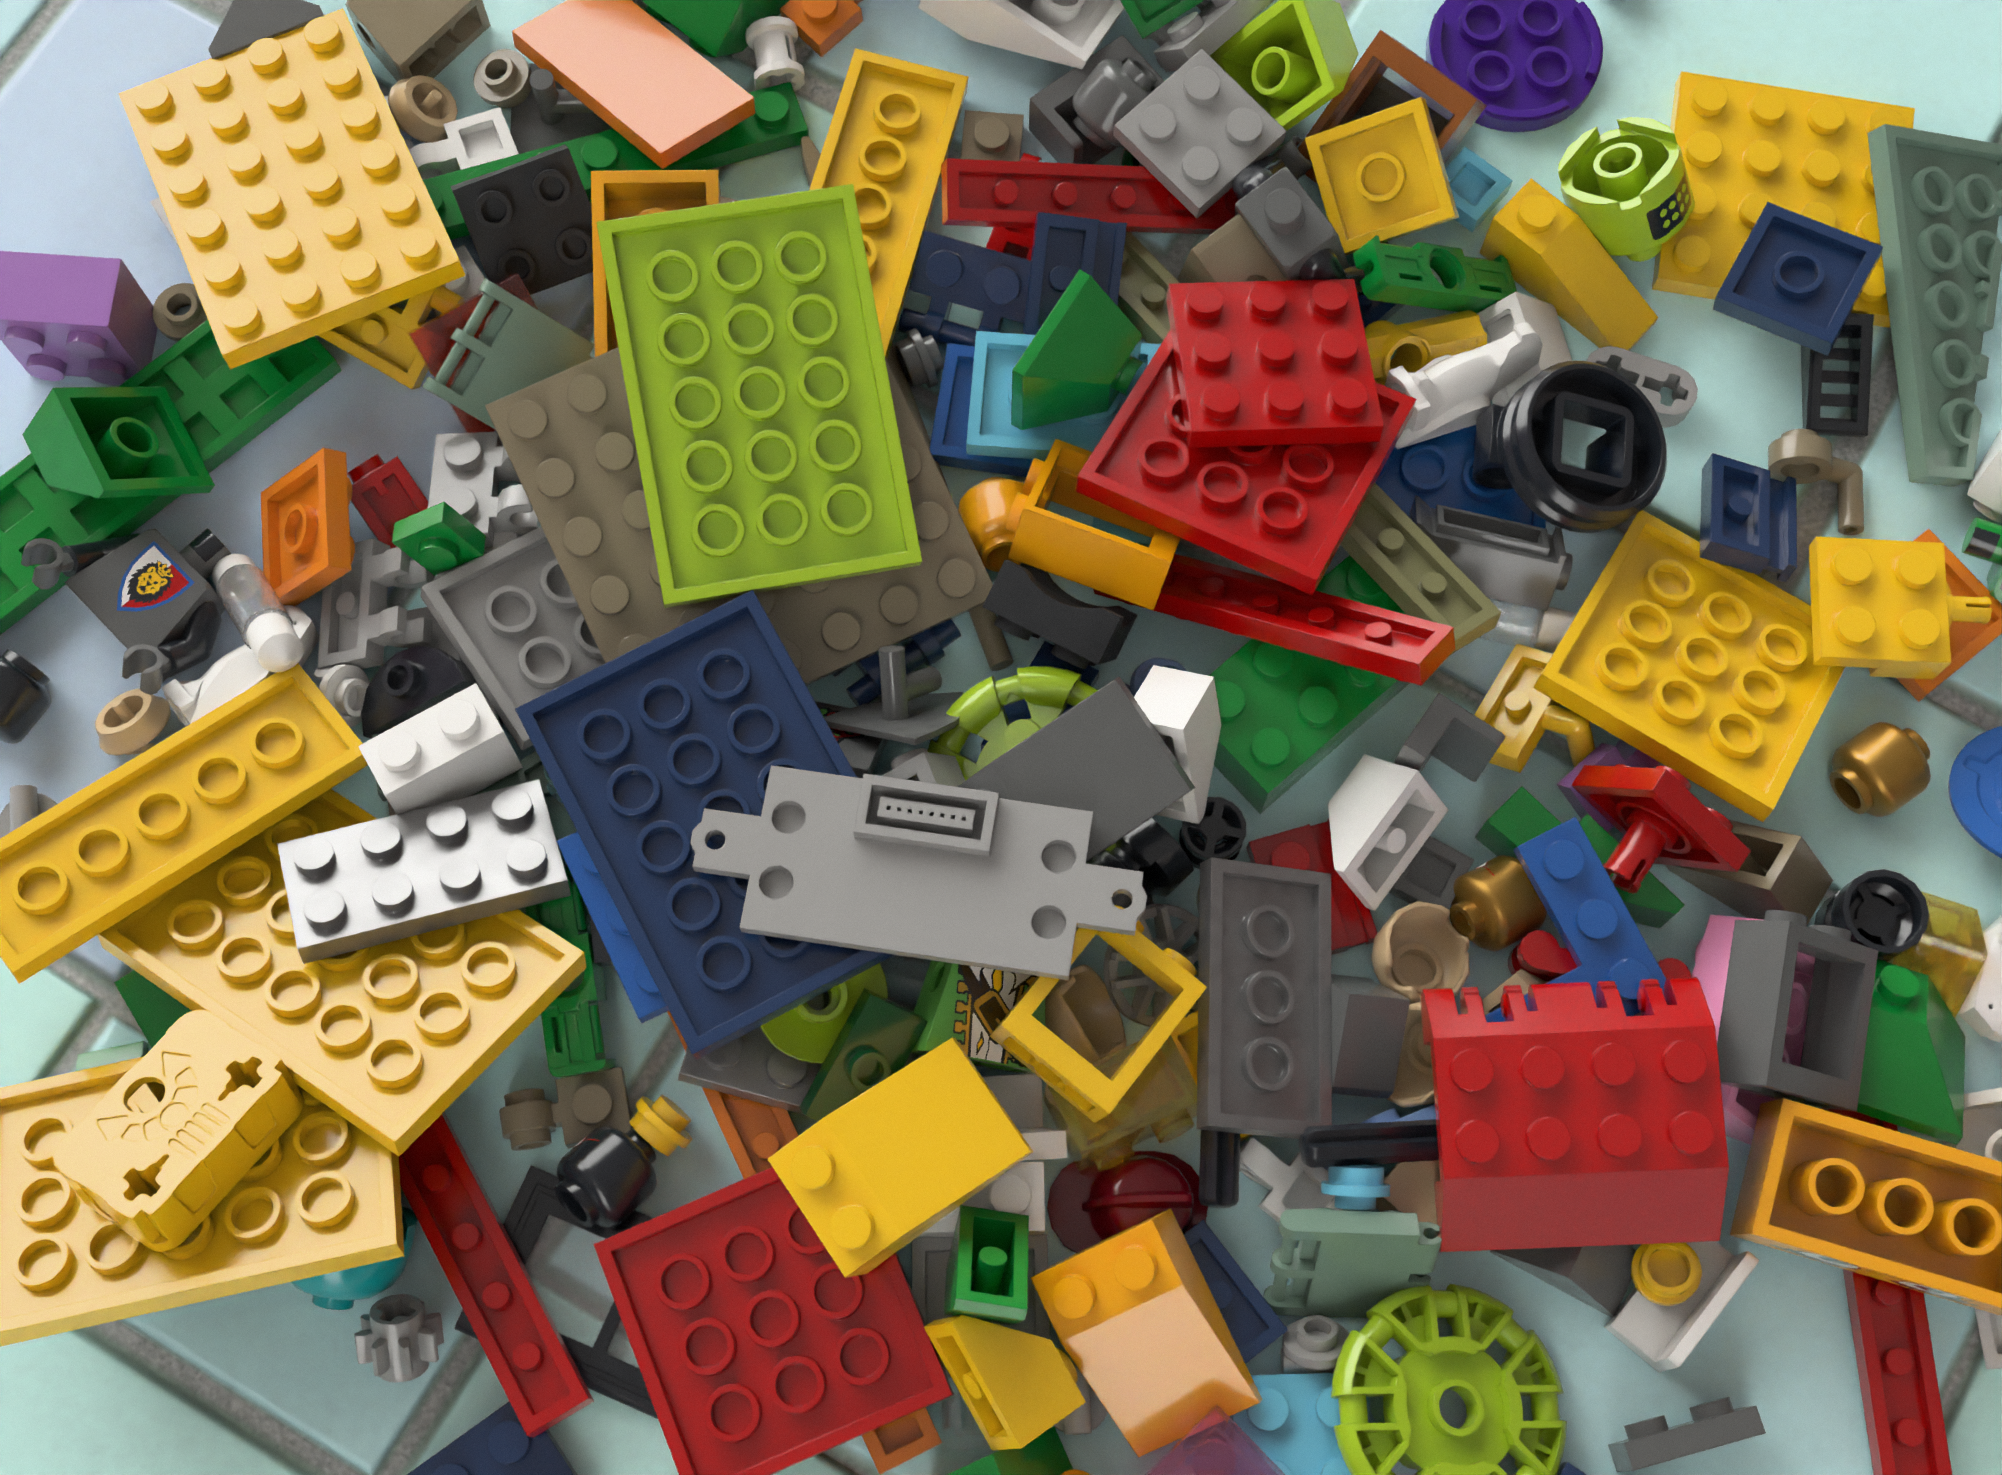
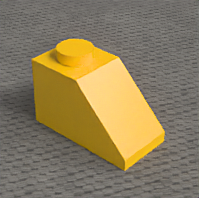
(1007, 1378)

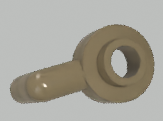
(1809, 460)

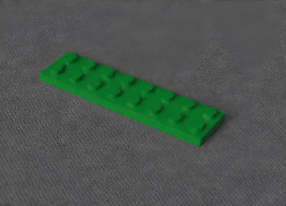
(221, 414)

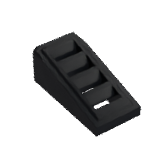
(1859, 354)

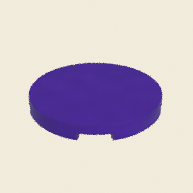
(1518, 57)

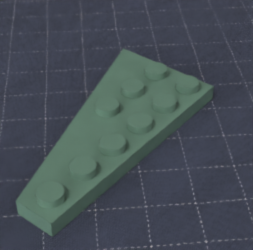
(1942, 276)

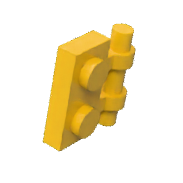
(383, 339)

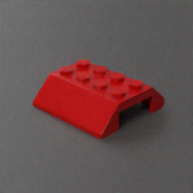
(1577, 1117)

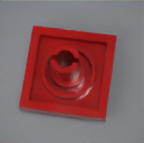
(1658, 822)

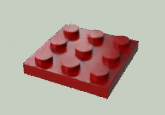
(1273, 363)

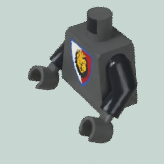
(1289, 220)
(143, 594)

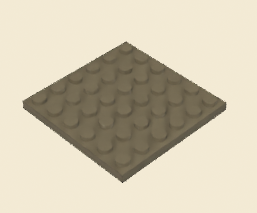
(585, 484)

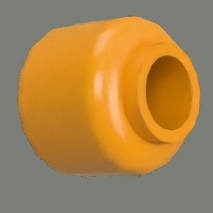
(985, 516)

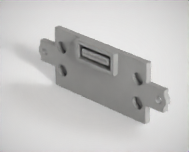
(918, 871)

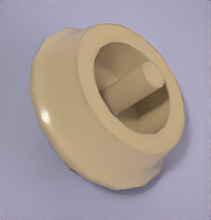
(422, 107)
(131, 722)

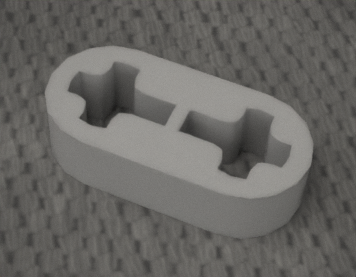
(1650, 377)

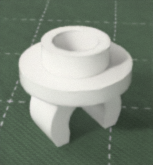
(344, 689)

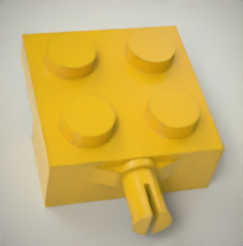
(1885, 606)

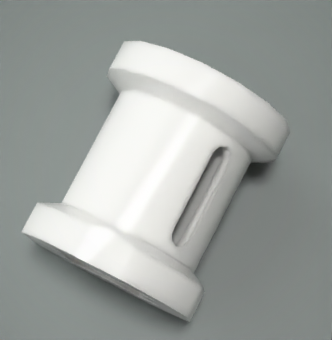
(775, 52)

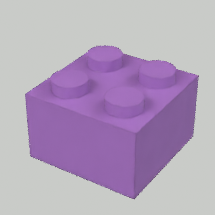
(74, 316)

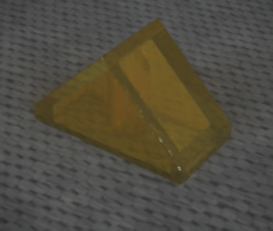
(1948, 950)

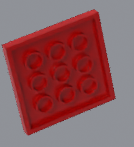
(1256, 505)
(760, 1337)

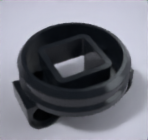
(1523, 447)

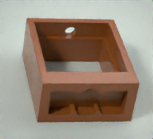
(1389, 52)

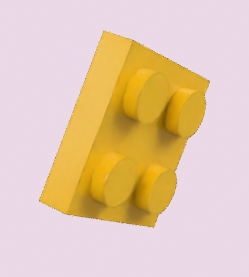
(1382, 175)

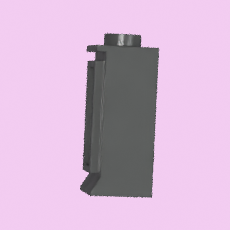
(1499, 555)

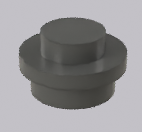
(919, 358)

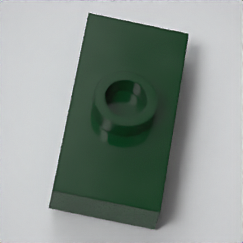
(867, 1051)

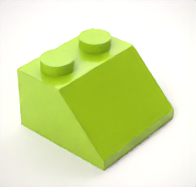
(1291, 57)

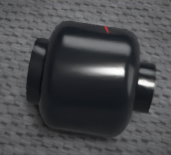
(21, 696)
(606, 1177)

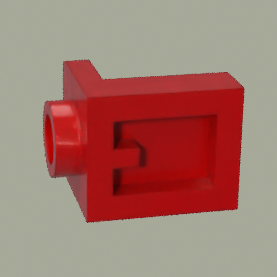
(384, 495)

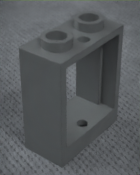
(1759, 1005)

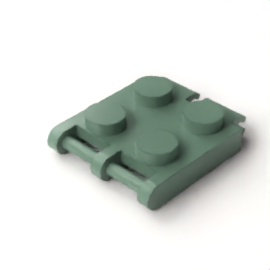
(509, 355)
(1348, 1260)

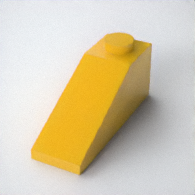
(1568, 267)

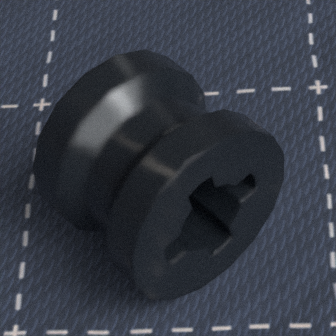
(1220, 821)

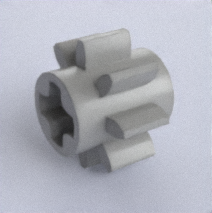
(399, 1338)

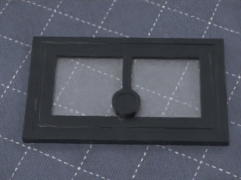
(575, 1289)

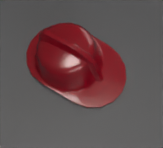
(1097, 1204)

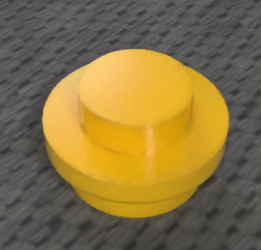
(661, 1124)
(1666, 1272)

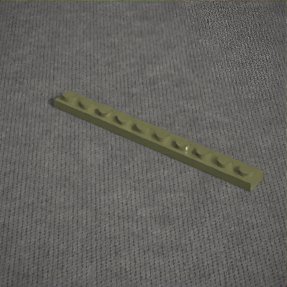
(1381, 535)

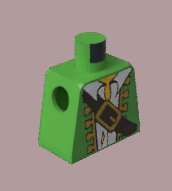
(969, 1006)

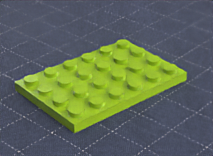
(758, 394)

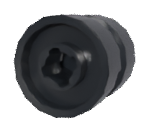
(1153, 853)
(1880, 911)

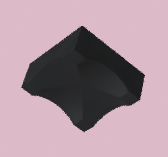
(530, 220)
(1036, 606)

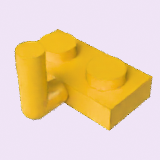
(1526, 713)

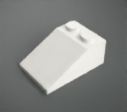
(1042, 29)

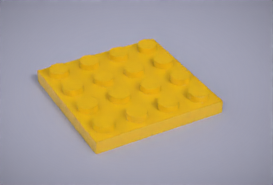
(1776, 147)
(1694, 666)

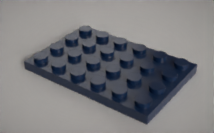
(637, 763)

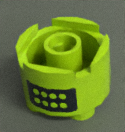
(1628, 186)

